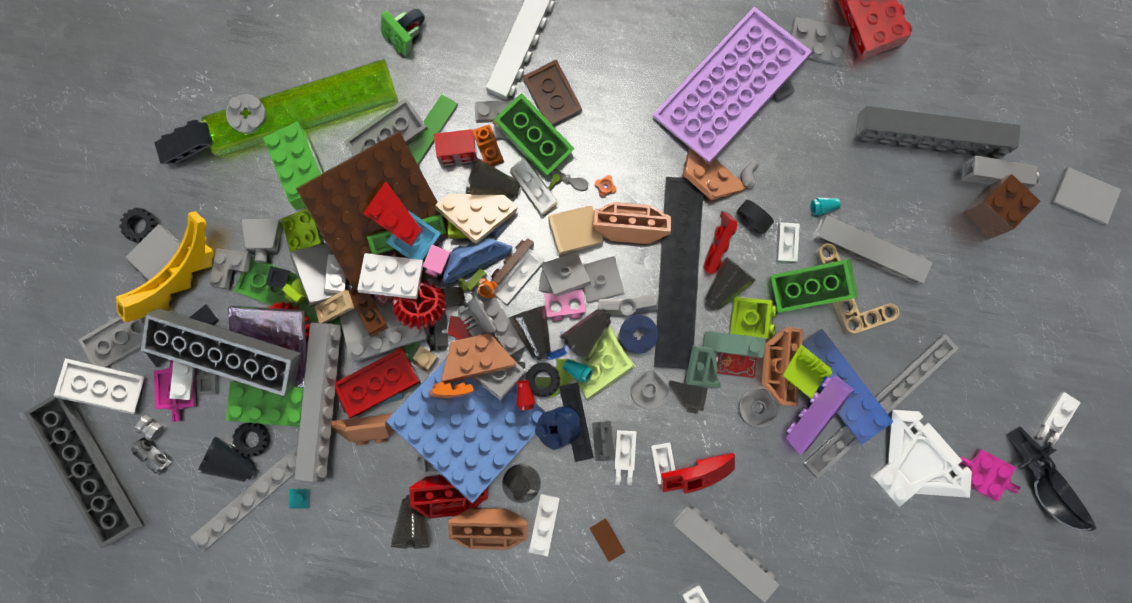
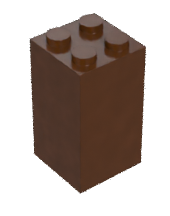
(1001, 206)

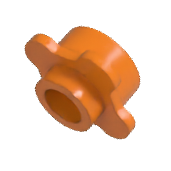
(610, 187)
(483, 291)

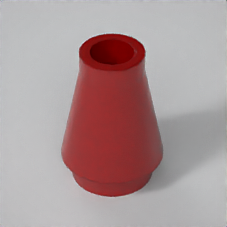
(525, 398)

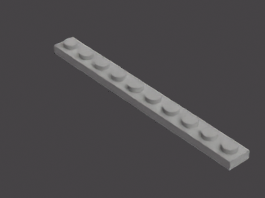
(888, 399)

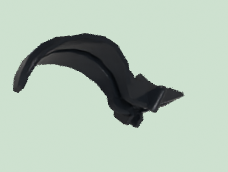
(1050, 486)

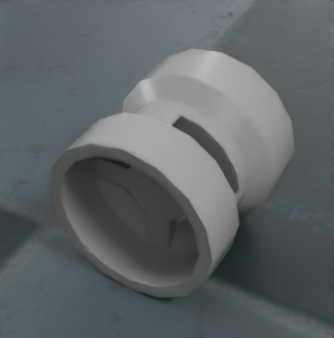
(148, 428)

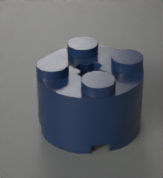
(644, 325)
(558, 427)

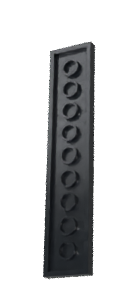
(678, 274)

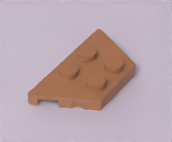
(711, 178)
(475, 357)

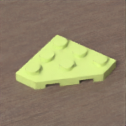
(608, 364)

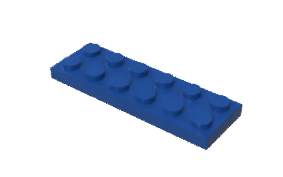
(861, 410)

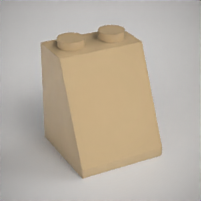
(574, 230)

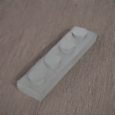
(504, 329)

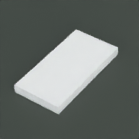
(99, 386)

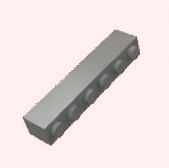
(873, 250)
(726, 554)

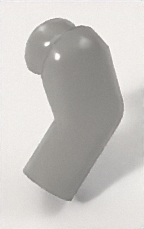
(747, 174)

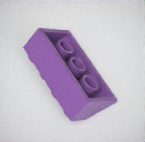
(819, 414)

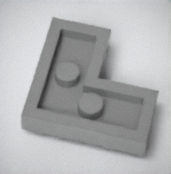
(489, 111)
(223, 265)

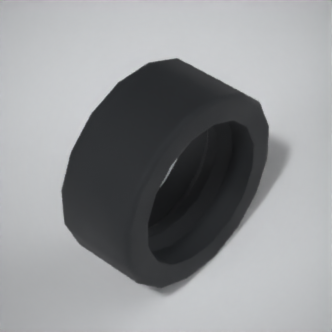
(755, 216)

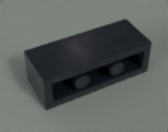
(183, 142)

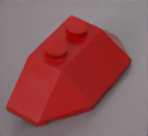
(439, 498)

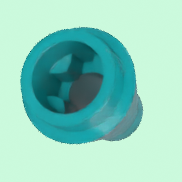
(824, 205)
(578, 370)

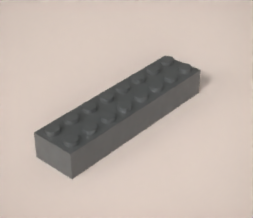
(937, 131)
(220, 351)
(83, 470)

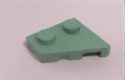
(702, 368)

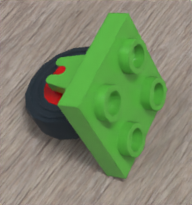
(401, 29)

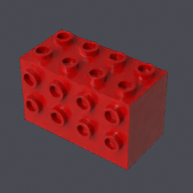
(876, 25)

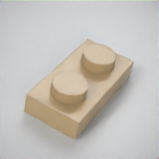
(334, 307)

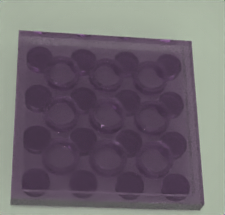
(275, 327)

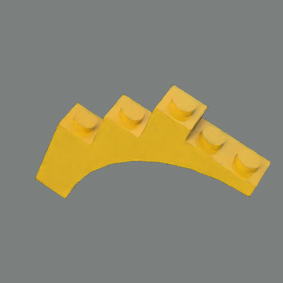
(174, 277)

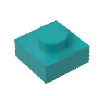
(299, 498)

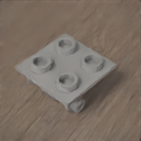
(476, 310)

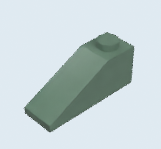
(735, 344)

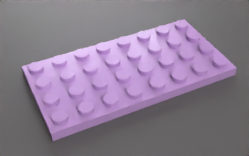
(732, 84)

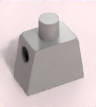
(262, 237)

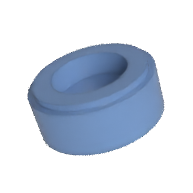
(499, 230)

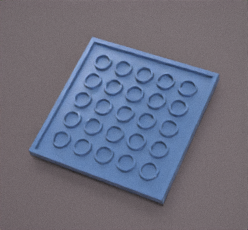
(467, 435)

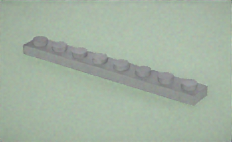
(246, 501)

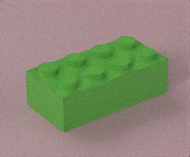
(533, 135)
(293, 160)
(814, 286)
(263, 407)

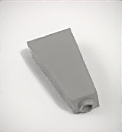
(991, 170)

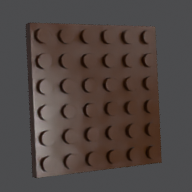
(345, 191)

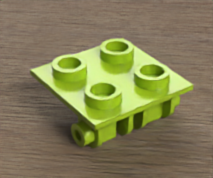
(301, 231)
(806, 371)

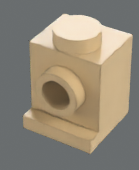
(424, 359)

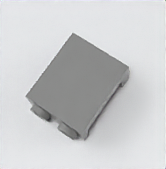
(153, 252)

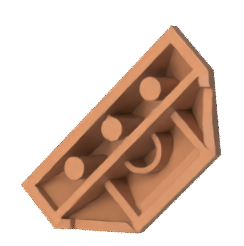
(631, 223)
(777, 356)
(364, 429)
(487, 529)

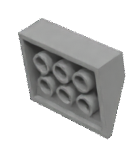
(363, 346)

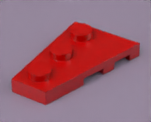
(393, 216)
(722, 235)

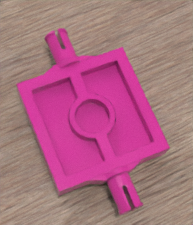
(162, 388)
(990, 474)

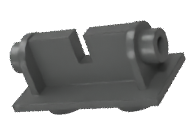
(438, 340)
(603, 441)
(145, 450)

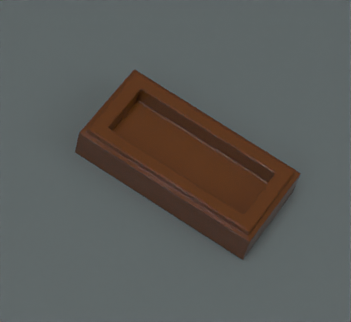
(607, 539)

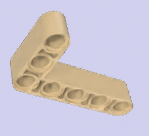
(853, 313)

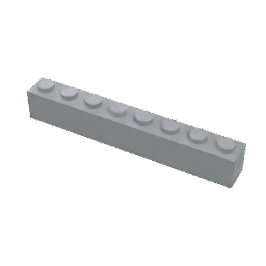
(317, 402)

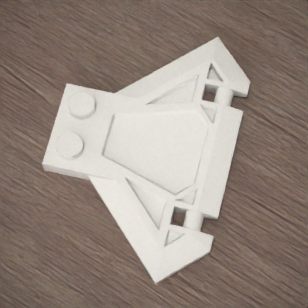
(920, 462)

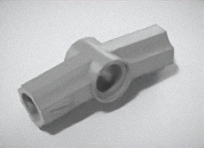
(640, 305)

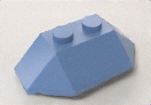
(473, 257)

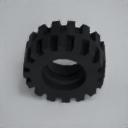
(129, 218)
(551, 370)
(239, 443)

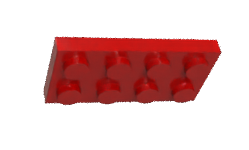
(376, 383)

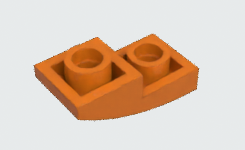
(488, 145)
(443, 390)

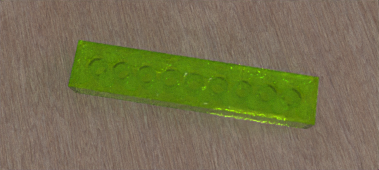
(309, 105)

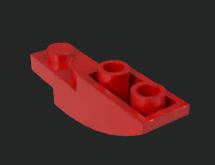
(703, 475)

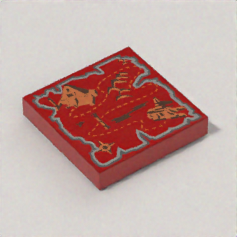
(736, 365)

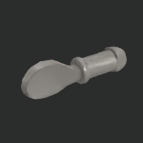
(578, 182)

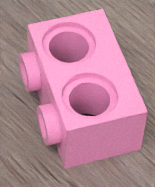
(436, 261)
(564, 301)

